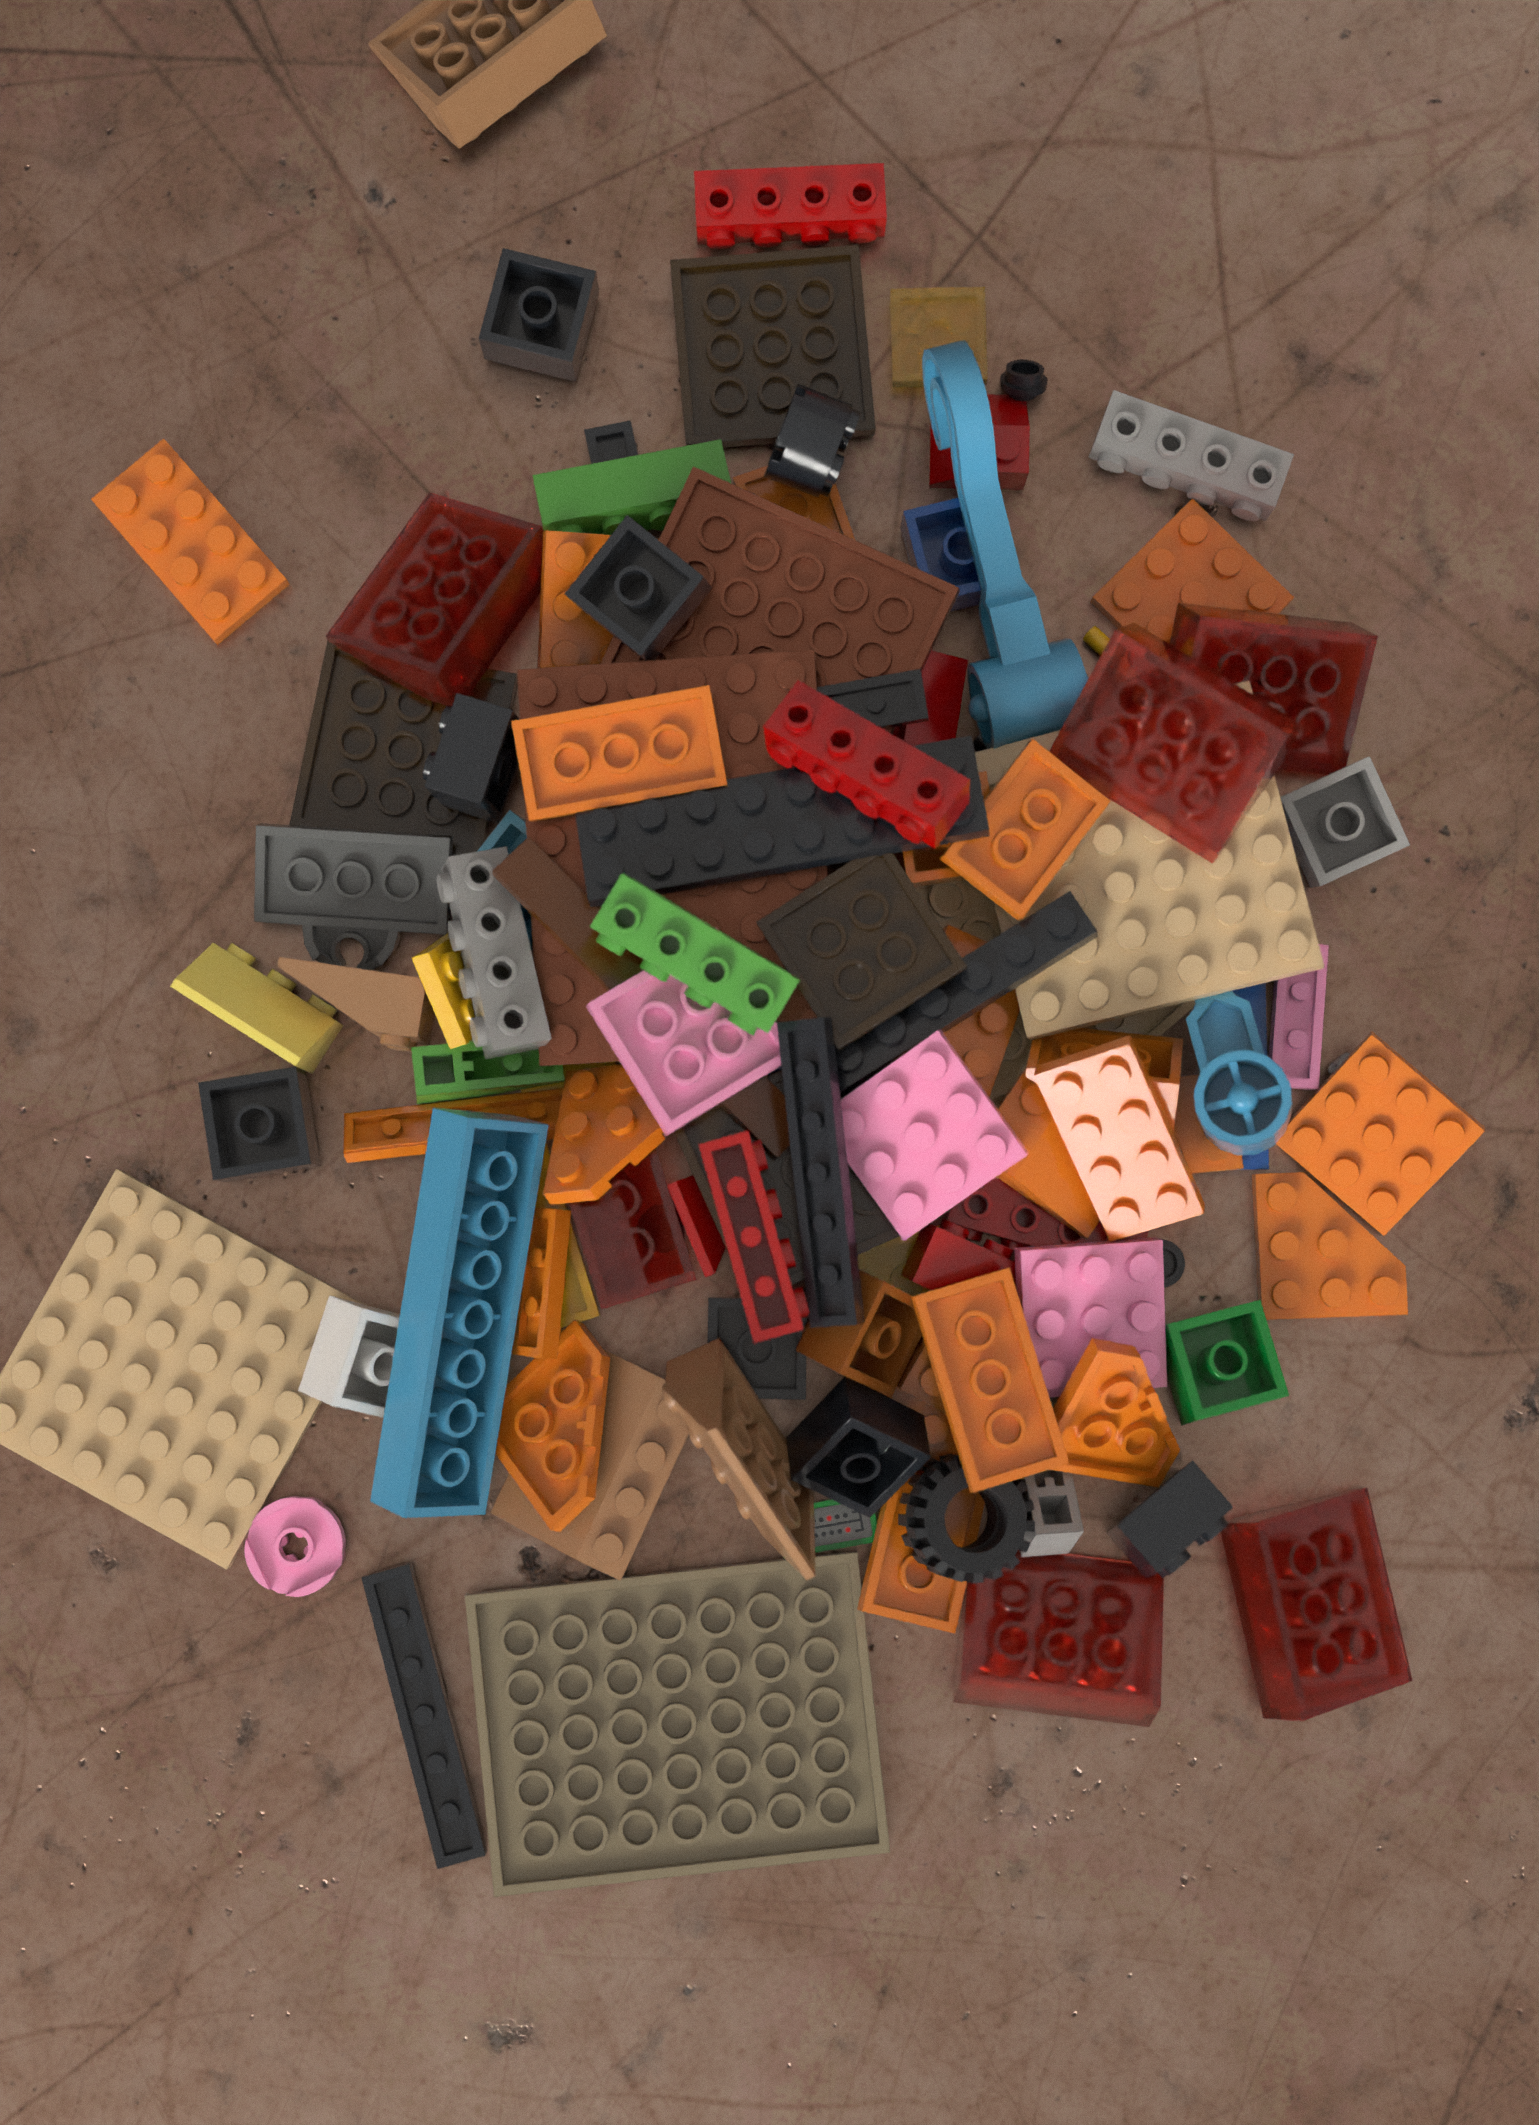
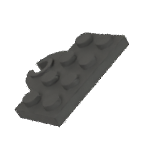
(350, 887)

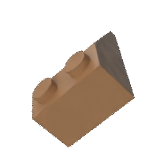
(381, 1002)

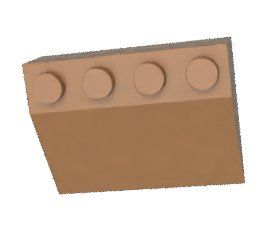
(483, 57)
(743, 1448)
(634, 1464)

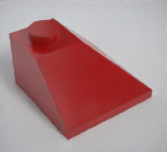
(1011, 444)
(698, 1224)

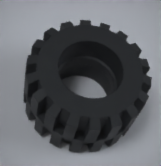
(927, 1530)

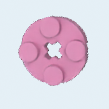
(268, 1535)

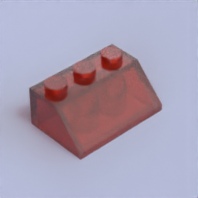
(633, 1236)

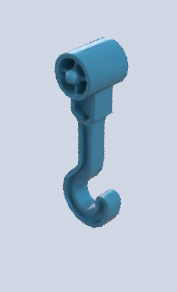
(1026, 681)
(1240, 1090)

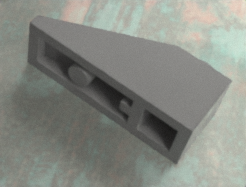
(1055, 1512)

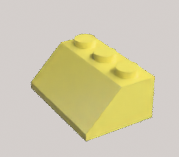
(260, 1005)

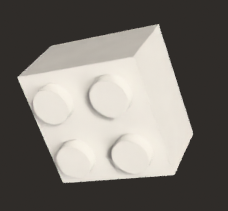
(352, 1357)

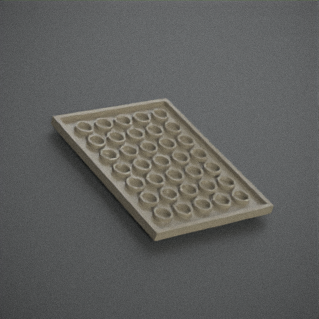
(675, 1724)

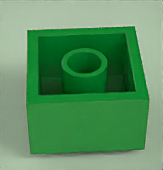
(1222, 1363)

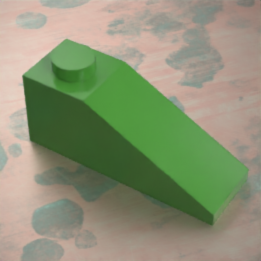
(464, 1073)

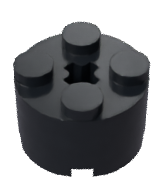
(809, 442)

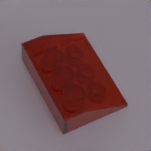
(444, 598)
(1293, 663)
(1173, 740)
(1315, 1605)
(1064, 1640)

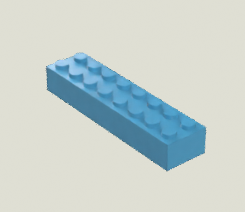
(458, 1313)

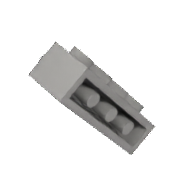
(1190, 457)
(495, 956)

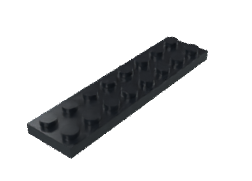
(752, 830)

